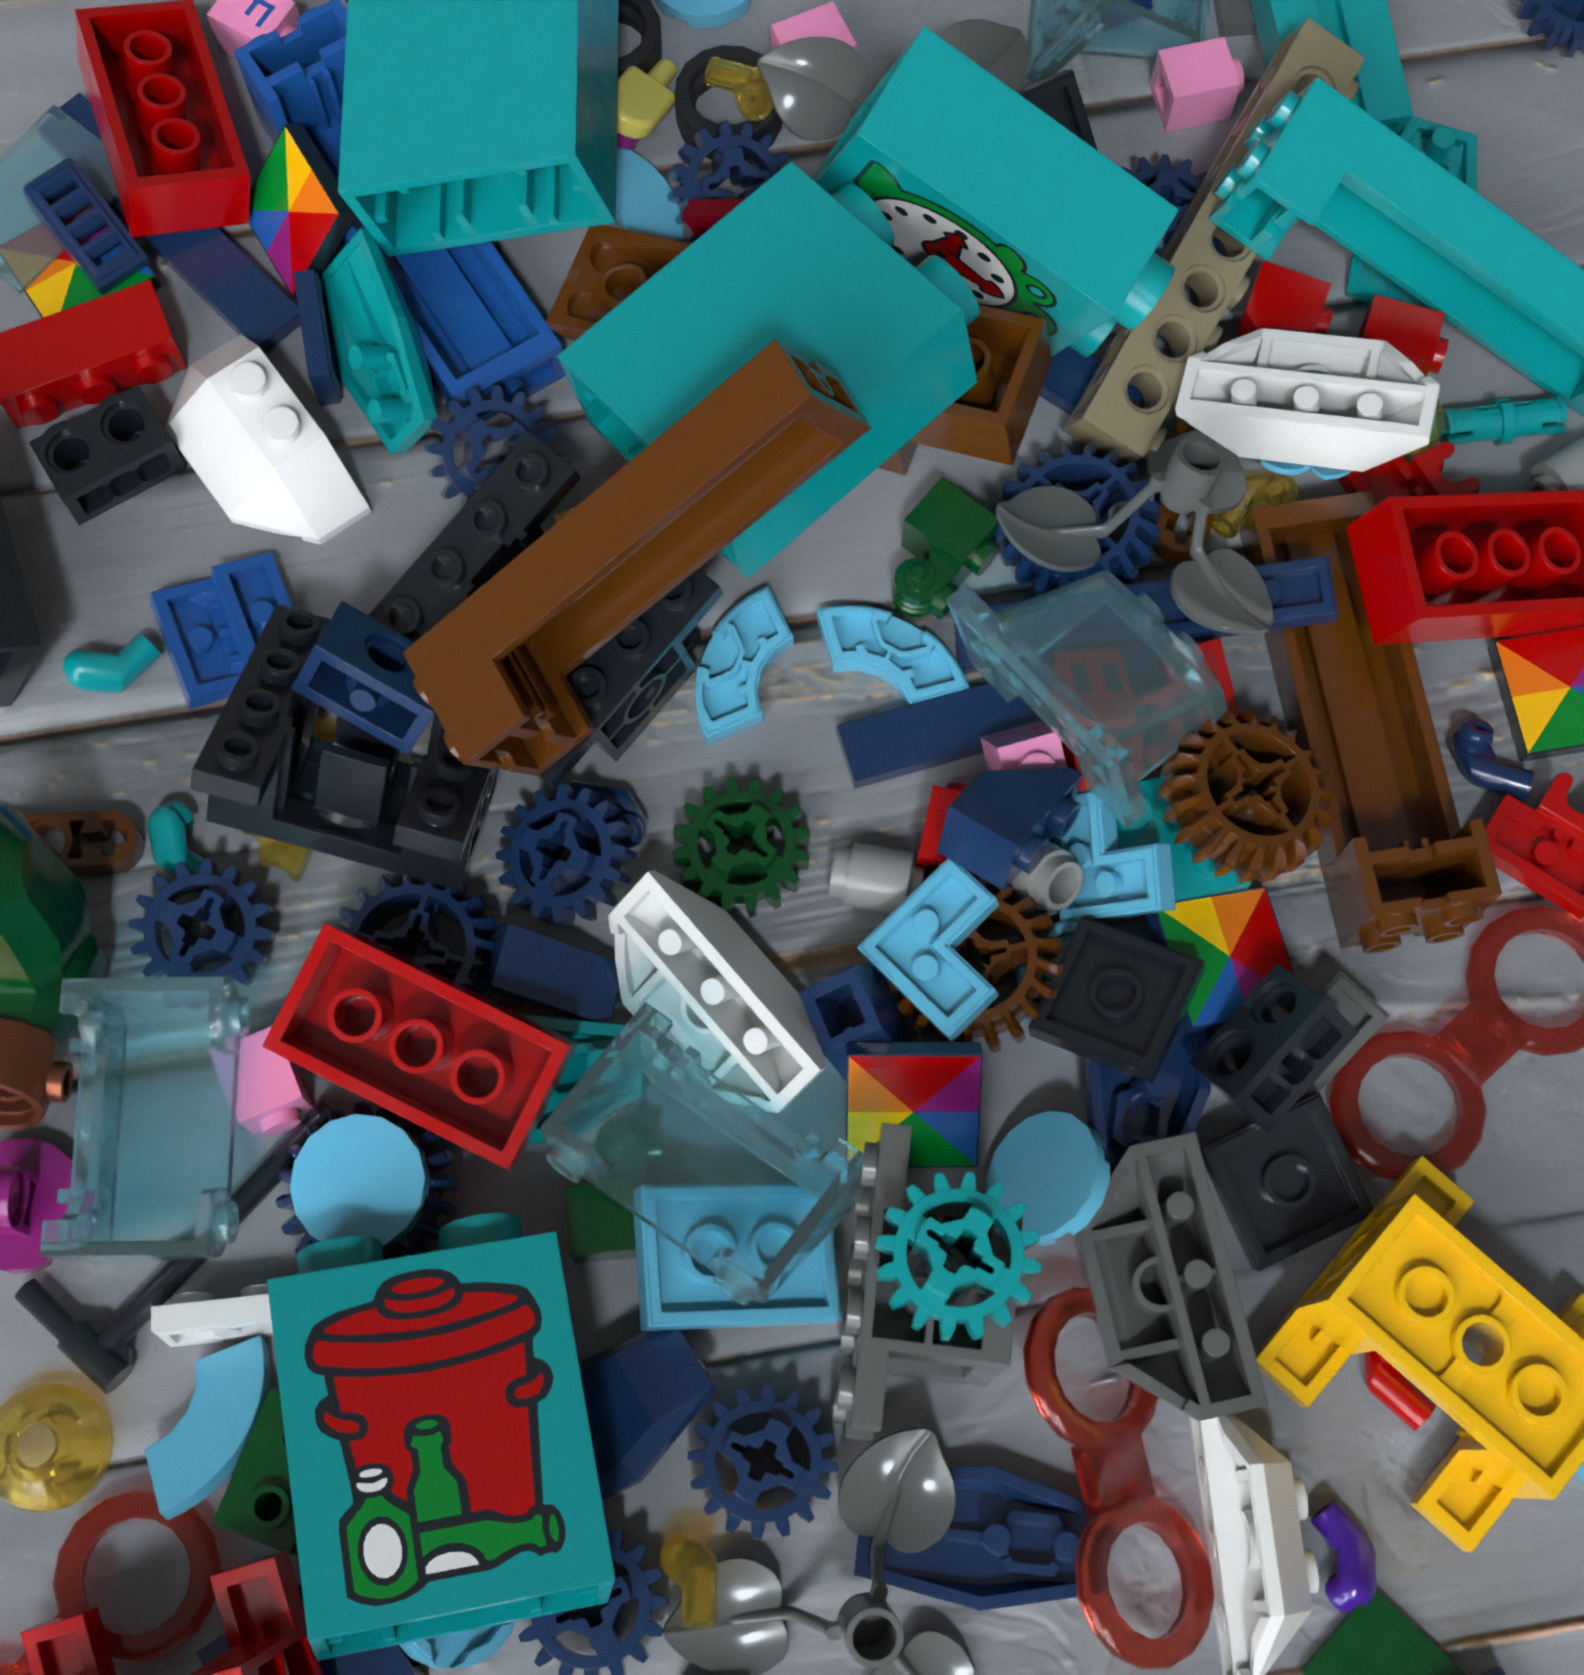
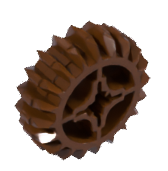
(1259, 832)
(1001, 963)

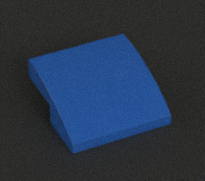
(217, 624)

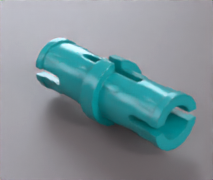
(1504, 420)

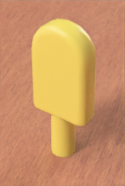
(644, 99)

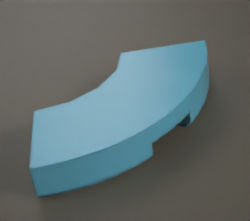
(643, 198)
(890, 649)
(735, 663)
(214, 1430)

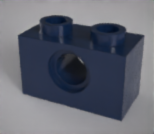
(365, 678)

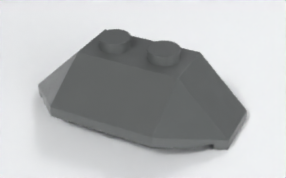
(1168, 1284)

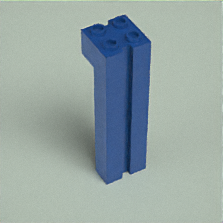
(463, 298)

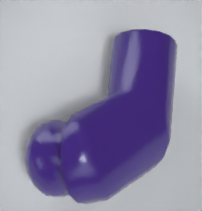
(1355, 1558)

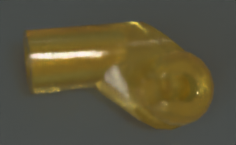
(744, 82)
(1260, 492)
(695, 1573)

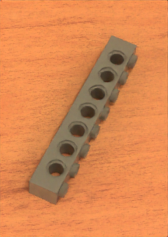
(1133, 358)

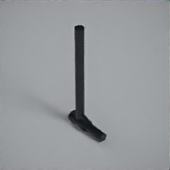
(102, 1348)

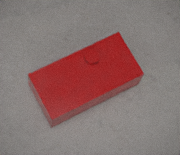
(162, 117)
(1471, 565)
(420, 1045)

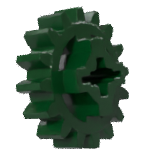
(754, 825)

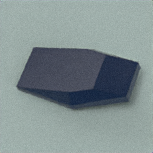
(1137, 1111)
(640, 1403)
(1002, 1550)

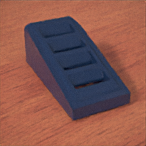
(62, 194)

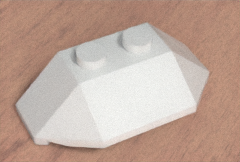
(1309, 399)
(261, 447)
(716, 990)
(1252, 1542)

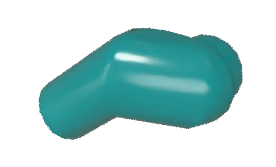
(108, 671)
(168, 838)

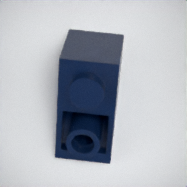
(1007, 821)
(853, 1009)

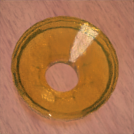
(80, 1451)

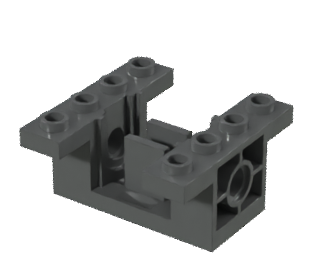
(883, 1337)

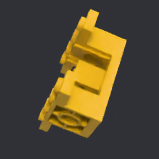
(1411, 1295)

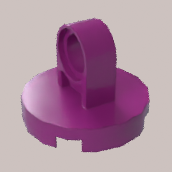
(28, 1195)

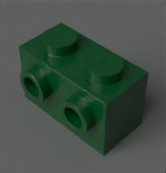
(259, 1491)

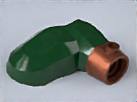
(41, 942)

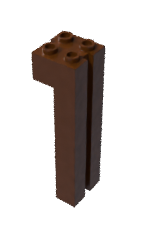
(505, 651)
(1395, 839)

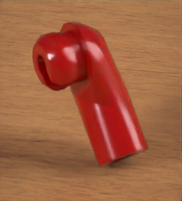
(1396, 1391)

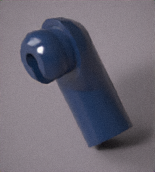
(1480, 764)
(630, 811)

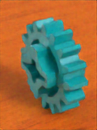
(990, 1272)

